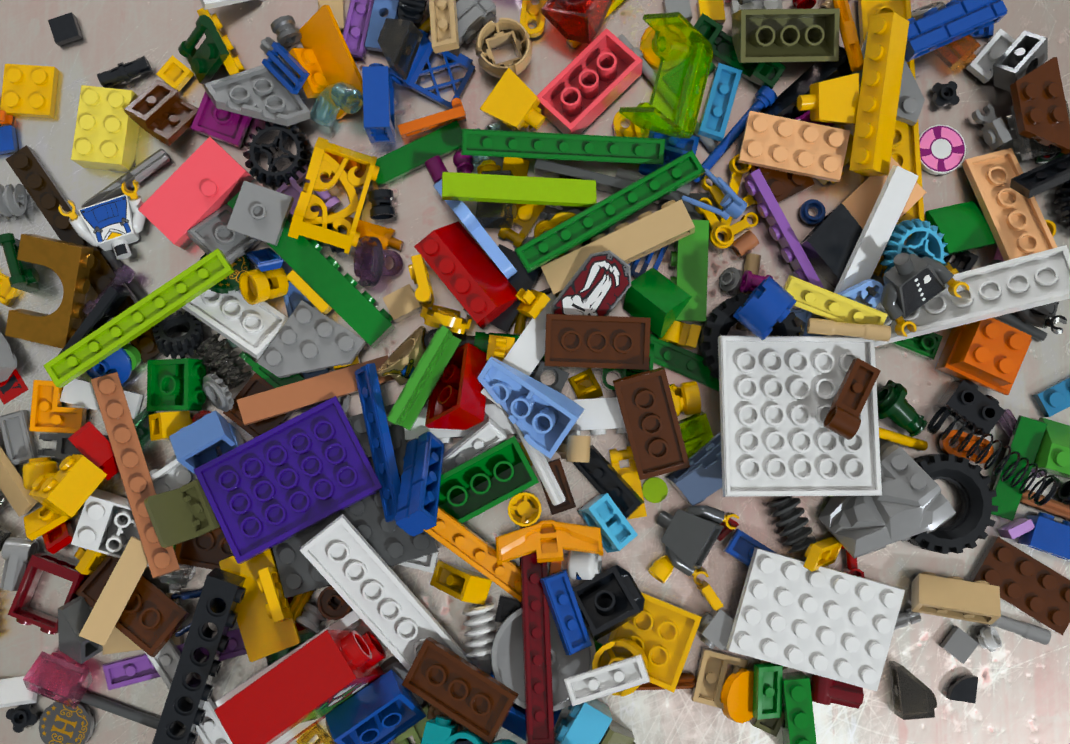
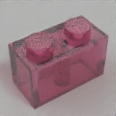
(58, 679)

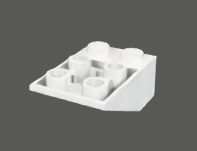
(101, 528)

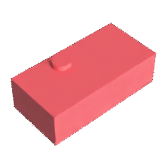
(589, 84)
(194, 192)

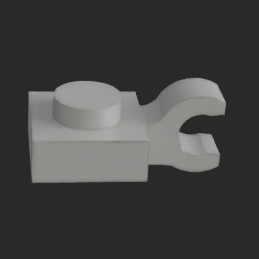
(994, 129)

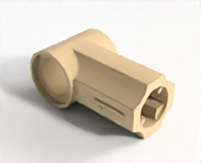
(575, 448)

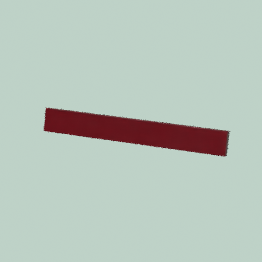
(536, 652)

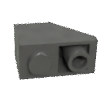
(70, 623)

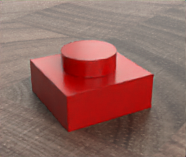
(58, 537)

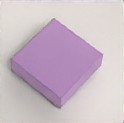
(1016, 528)

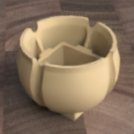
(500, 34)

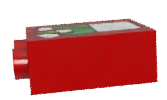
(303, 688)

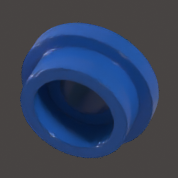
(815, 205)

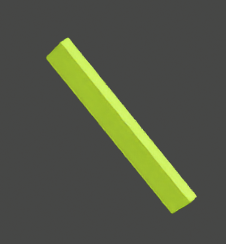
(518, 189)

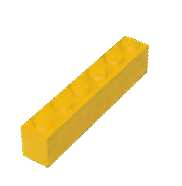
(879, 94)

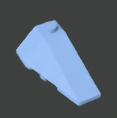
(534, 407)

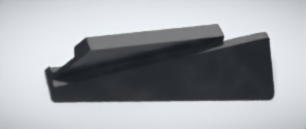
(786, 102)

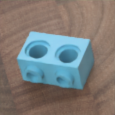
(605, 514)

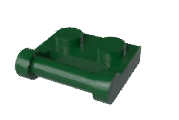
(209, 55)
(22, 273)

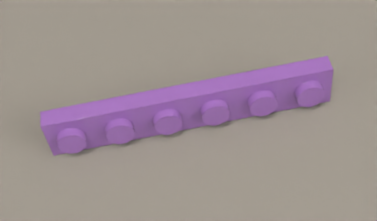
(780, 228)

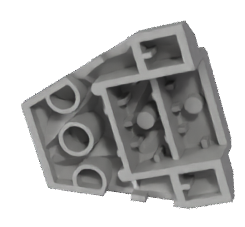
(907, 507)

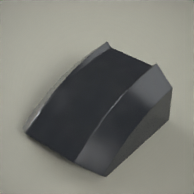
(608, 601)

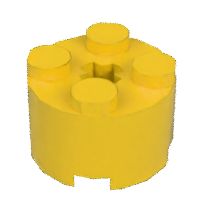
(615, 651)

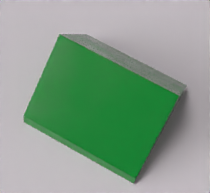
(655, 298)

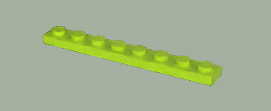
(138, 318)

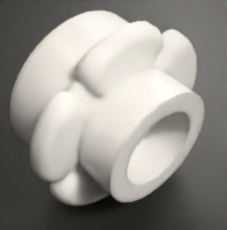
(989, 639)

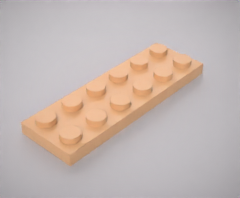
(1012, 218)

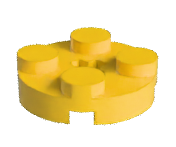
(446, 317)

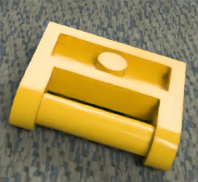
(420, 276)

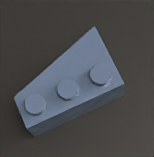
(702, 476)

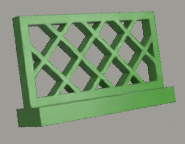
(424, 378)

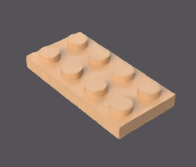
(794, 146)

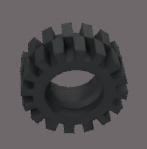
(181, 345)

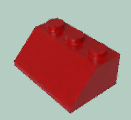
(458, 395)

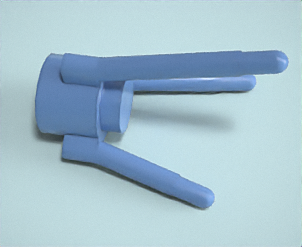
(731, 204)

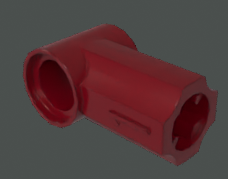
(831, 691)

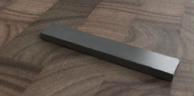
(603, 182)

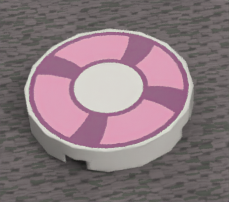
(941, 149)

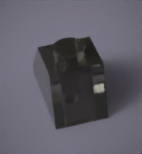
(400, 44)
(910, 695)

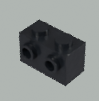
(973, 404)

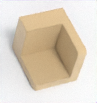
(402, 303)

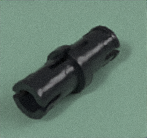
(124, 72)

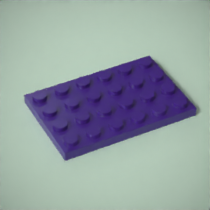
(287, 479)

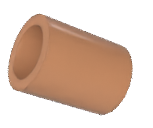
(744, 244)

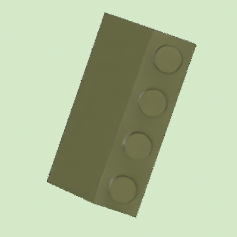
(786, 35)

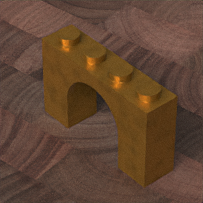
(72, 265)

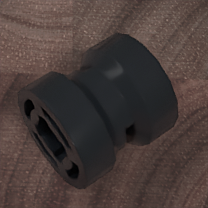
(381, 204)

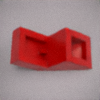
(95, 448)

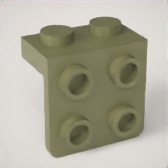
(181, 514)

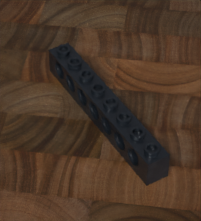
(184, 684)

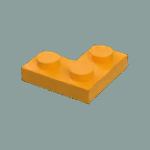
(48, 413)

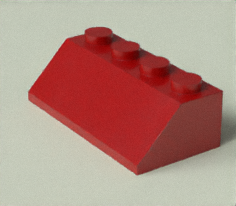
(467, 272)

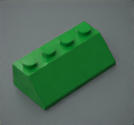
(485, 481)

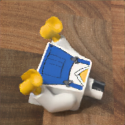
(110, 222)

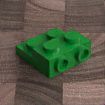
(175, 385)

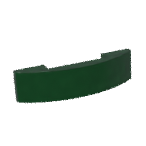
(724, 52)

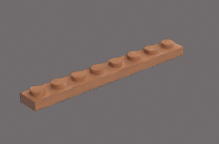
(132, 469)

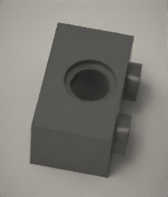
(1019, 59)

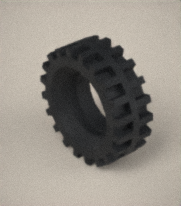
(722, 320)
(975, 505)

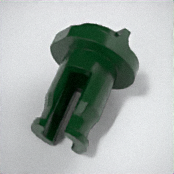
(894, 406)

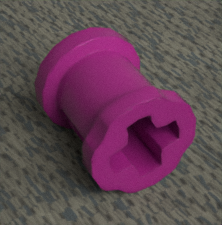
(751, 281)

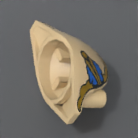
(405, 357)

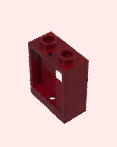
(37, 564)

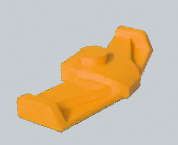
(548, 541)

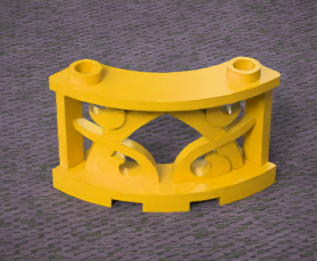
(307, 222)

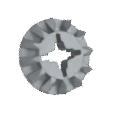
(217, 392)

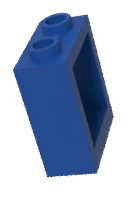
(378, 103)

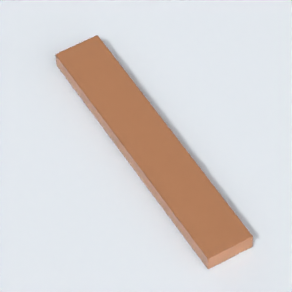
(304, 393)

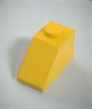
(461, 583)

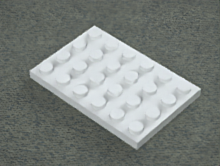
(815, 619)

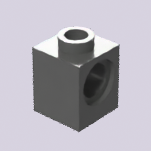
(560, 376)

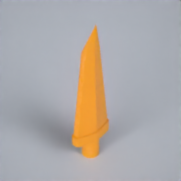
(384, 234)

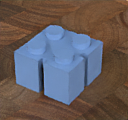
(198, 441)

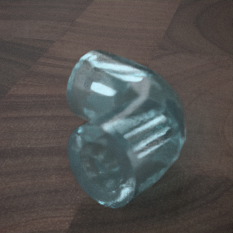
(333, 99)

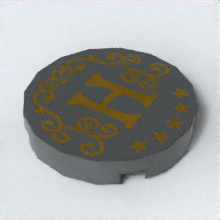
(66, 725)

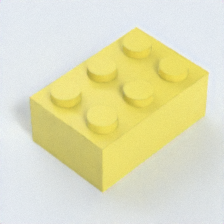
(103, 131)

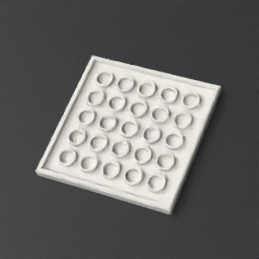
(775, 414)

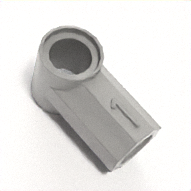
(17, 556)

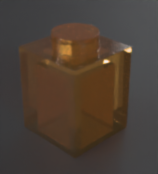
(958, 52)

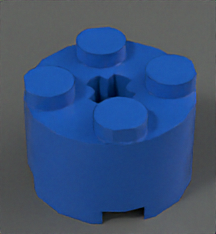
(764, 308)

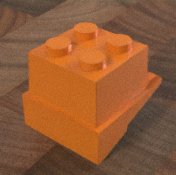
(985, 354)

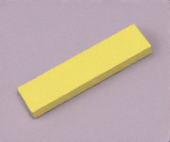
(830, 304)

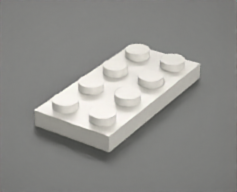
(237, 320)

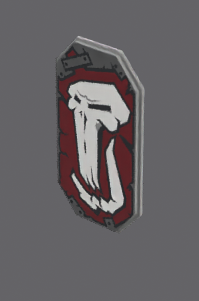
(595, 286)

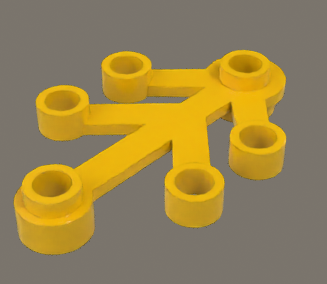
(723, 226)

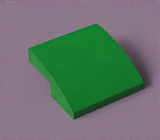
(962, 227)

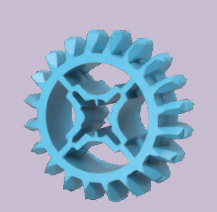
(923, 242)

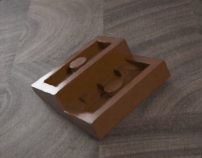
(162, 112)

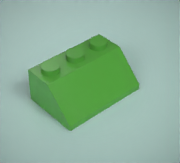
(1054, 449)

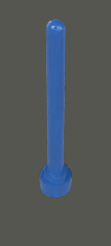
(764, 97)

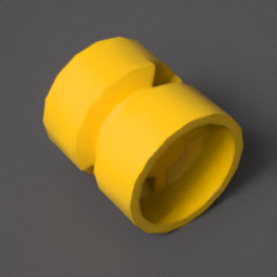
(261, 286)
(686, 398)
(524, 508)

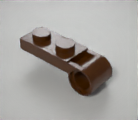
(851, 398)

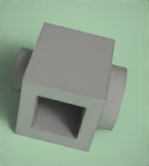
(715, 629)

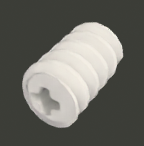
(480, 630)

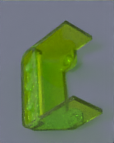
(679, 79)

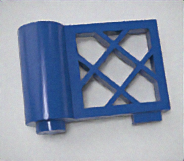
(420, 60)

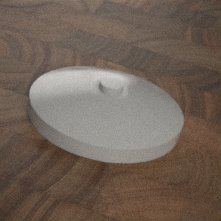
(508, 661)

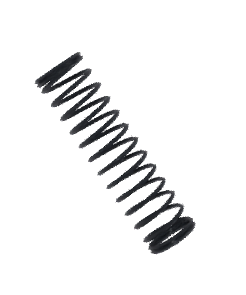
(931, 428)

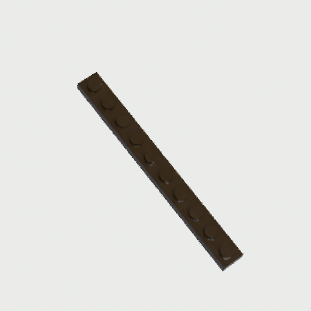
(47, 198)

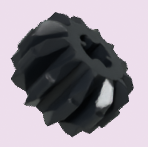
(412, 10)

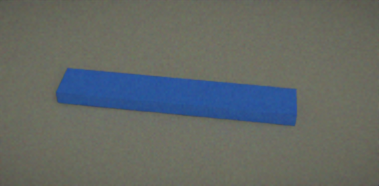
(379, 438)

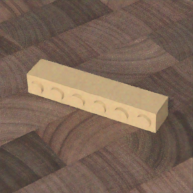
(628, 242)

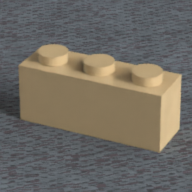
(955, 598)

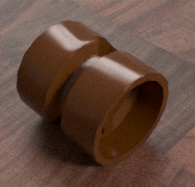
(332, 605)

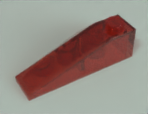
(577, 18)

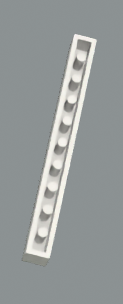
(597, 417)

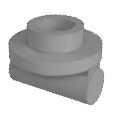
(731, 280)

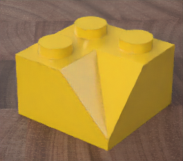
(69, 487)

